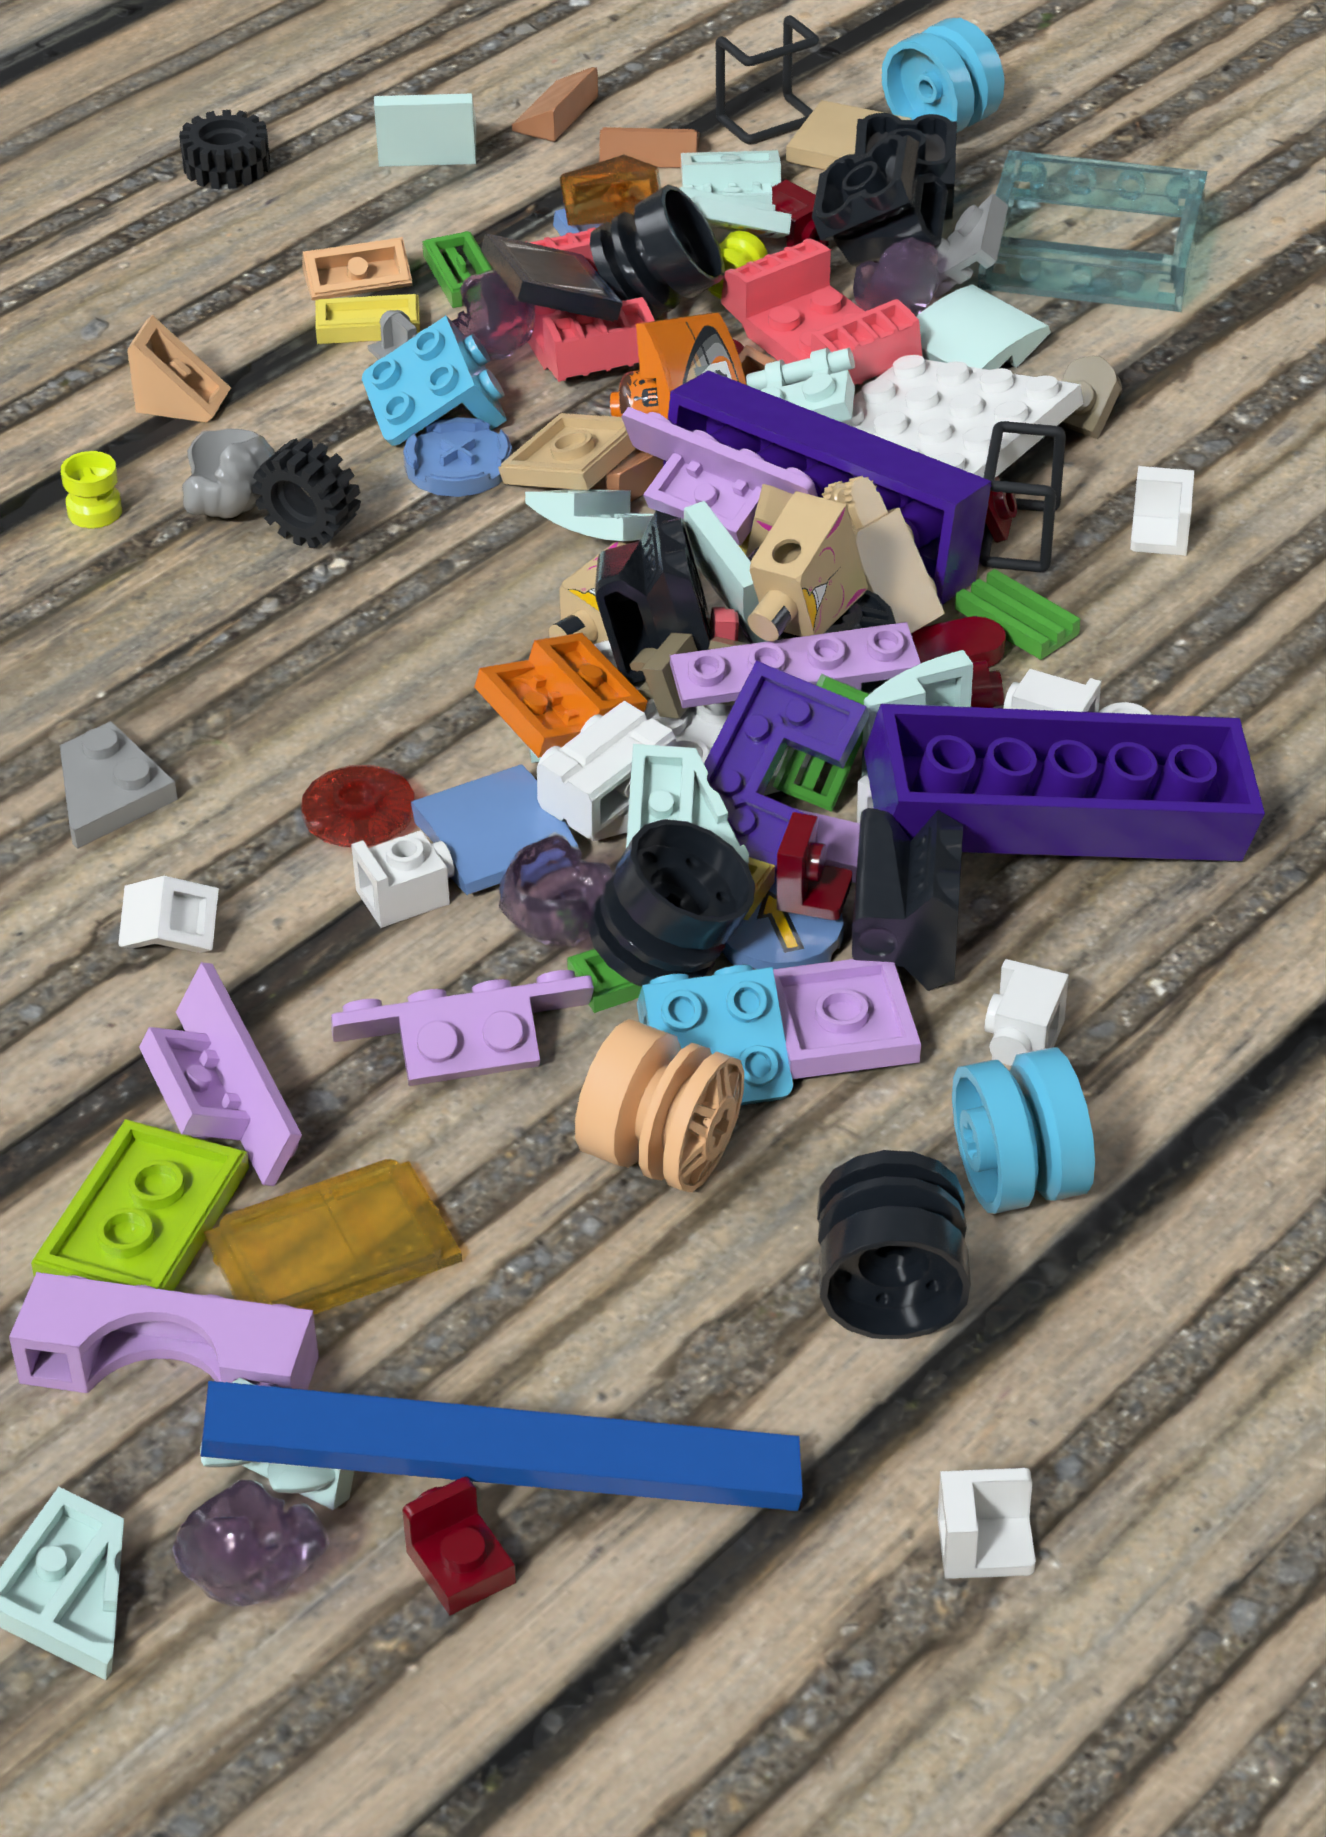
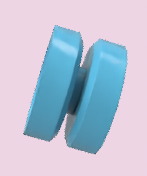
(945, 73)
(1023, 1130)

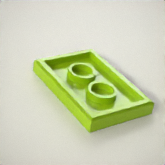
(143, 1208)

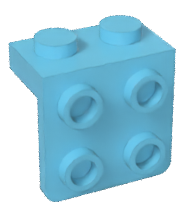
(430, 379)
(729, 1014)

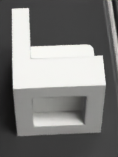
(1162, 510)
(169, 914)
(986, 1523)

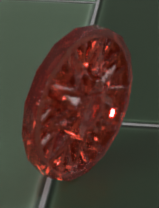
(357, 805)

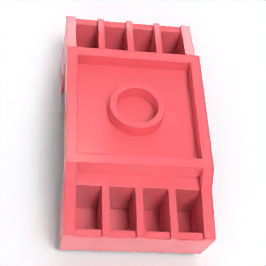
(795, 311)
(584, 344)

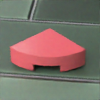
(724, 623)

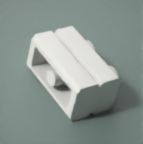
(592, 772)

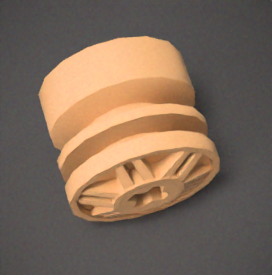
(659, 1105)

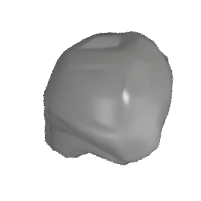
(224, 472)

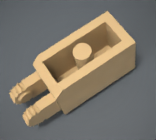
(888, 553)

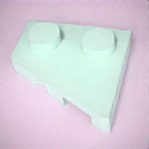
(674, 786)
(65, 1582)

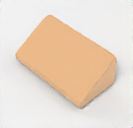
(356, 269)

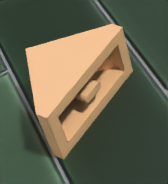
(171, 378)

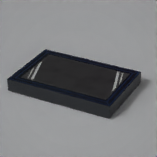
(551, 278)

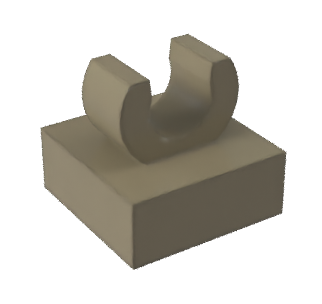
(659, 676)

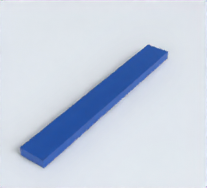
(501, 1446)

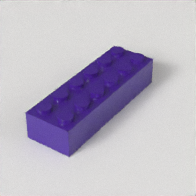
(936, 499)
(1068, 780)

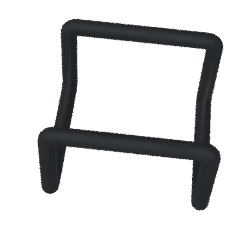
(786, 52)
(1048, 506)

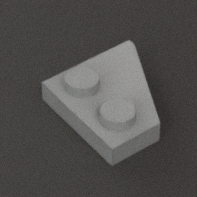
(974, 239)
(110, 783)

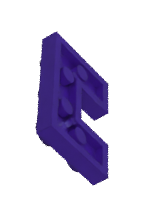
(765, 719)

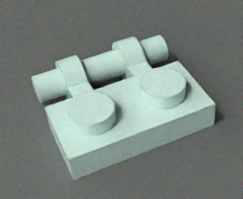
(813, 383)

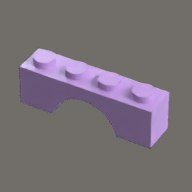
(85, 1329)

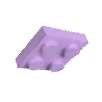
(845, 1017)

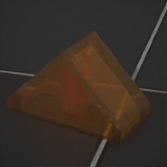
(607, 189)

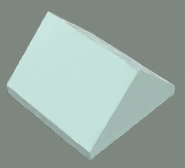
(425, 129)

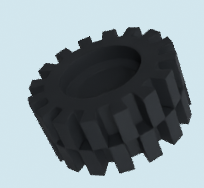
(225, 149)
(328, 485)

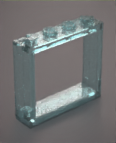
(1093, 271)

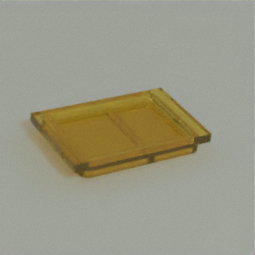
(334, 1240)

